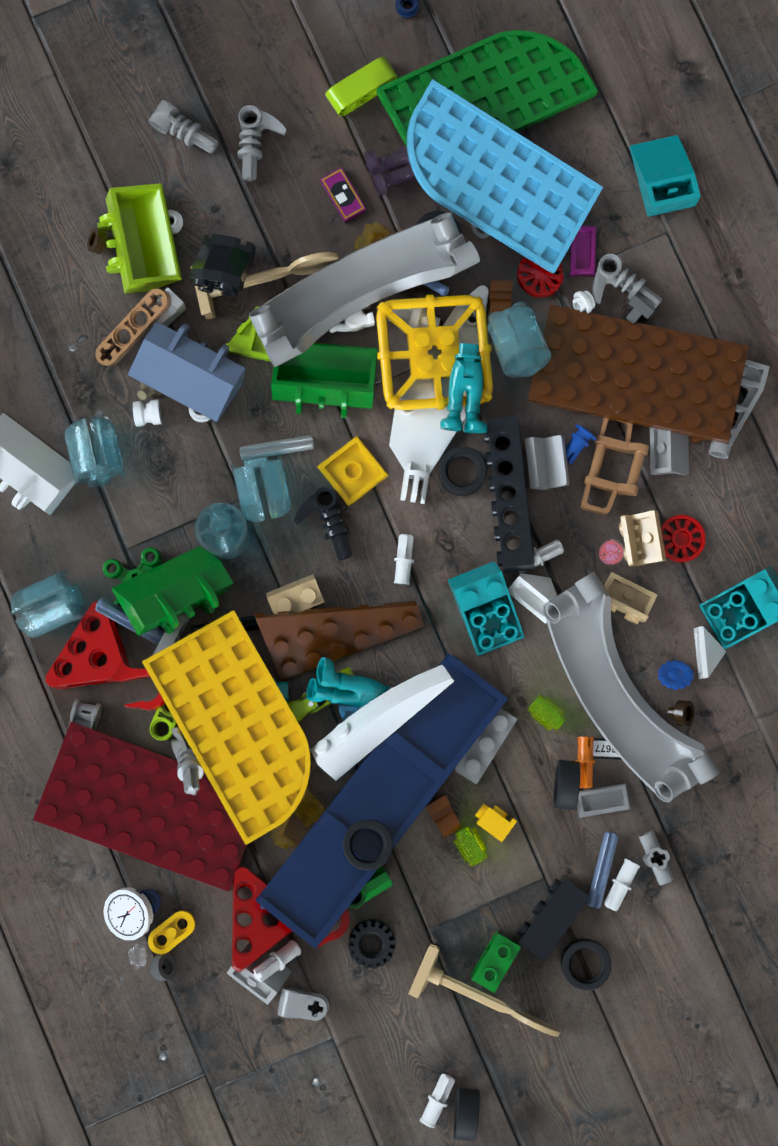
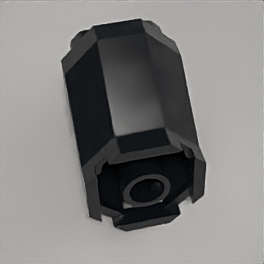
(222, 264)

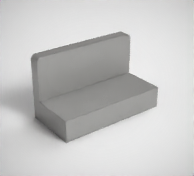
(668, 452)
(547, 462)
(263, 990)

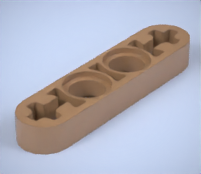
(136, 331)

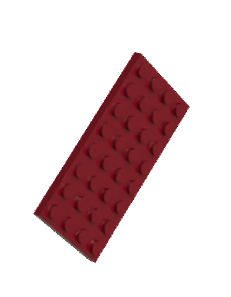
(139, 807)

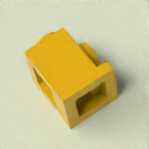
(494, 821)

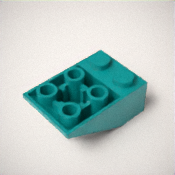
(665, 176)
(486, 608)
(744, 608)

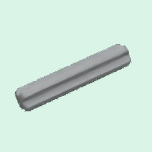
(277, 447)

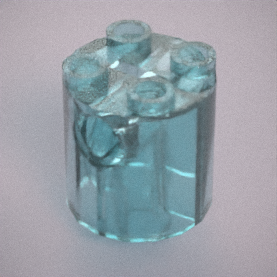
(518, 341)
(227, 520)

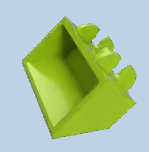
(140, 237)

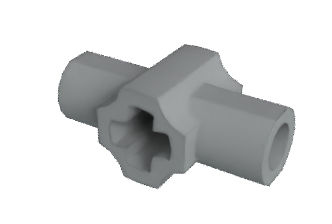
(661, 870)

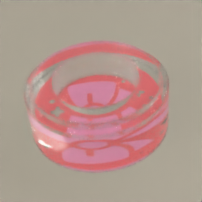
(611, 552)

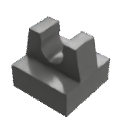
(639, 310)

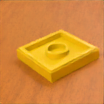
(352, 471)

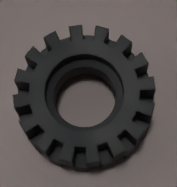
(364, 958)

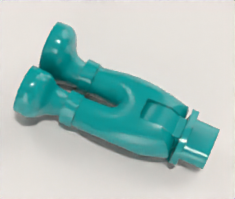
(467, 377)
(357, 692)

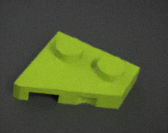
(247, 342)

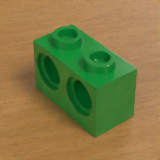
(495, 961)

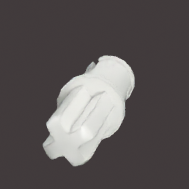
(547, 552)
(404, 559)
(621, 885)
(277, 961)
(437, 1100)

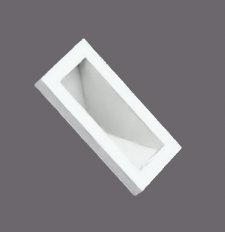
(533, 593)
(708, 652)

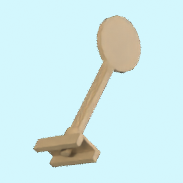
(302, 266)
(430, 973)

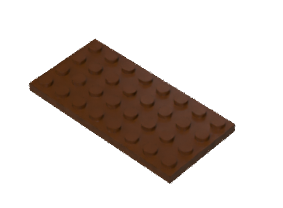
(640, 374)

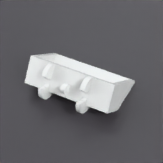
(32, 468)

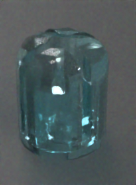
(82, 454)
(274, 485)
(47, 605)

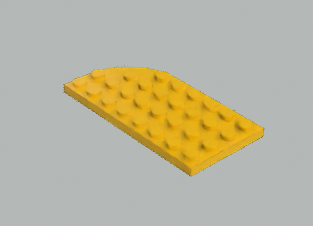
(235, 723)

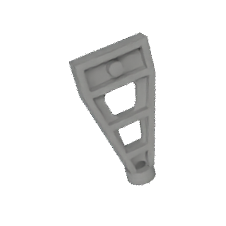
(754, 380)

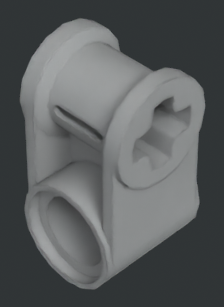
(88, 720)
(296, 1004)

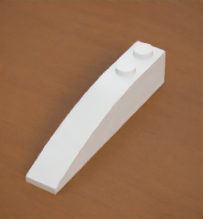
(377, 721)

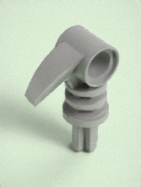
(168, 117)
(250, 138)
(624, 279)
(188, 768)

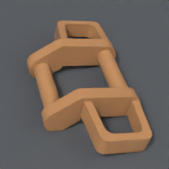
(602, 442)

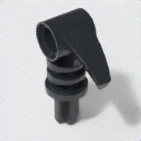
(330, 515)

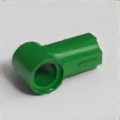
(375, 885)

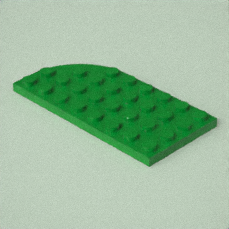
(509, 76)

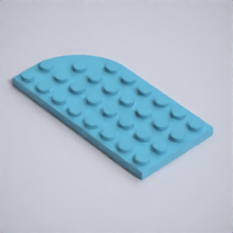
(497, 177)

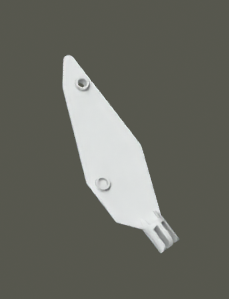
(417, 432)

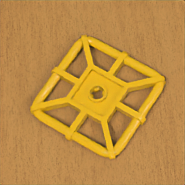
(421, 341)

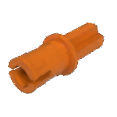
(585, 757)

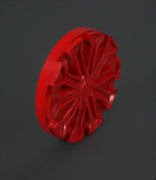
(538, 277)
(683, 538)

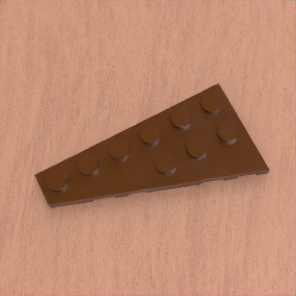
(305, 637)

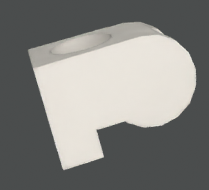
(175, 310)

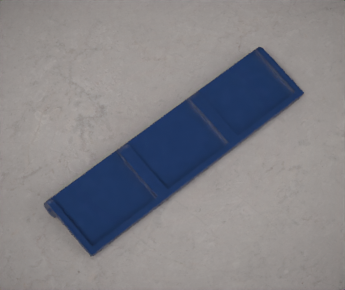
(387, 787)

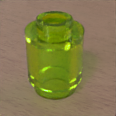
(547, 713)
(470, 846)

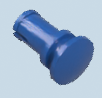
(578, 442)

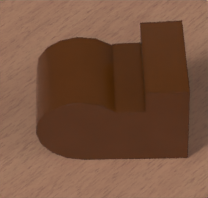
(500, 295)
(443, 816)

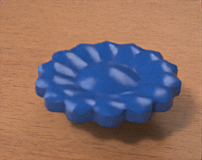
(675, 675)

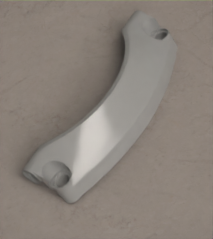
(357, 280)
(640, 737)

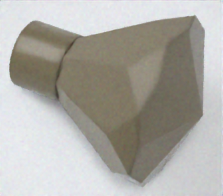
(147, 391)

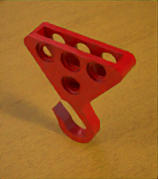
(85, 664)
(258, 932)

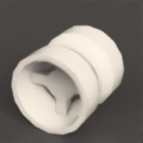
(147, 413)

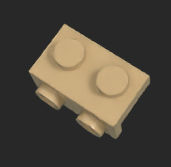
(642, 538)
(629, 598)

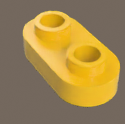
(172, 931)

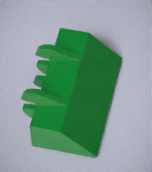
(328, 377)
(173, 590)

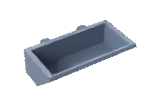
(187, 370)

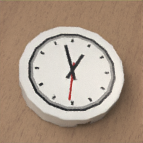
(128, 913)

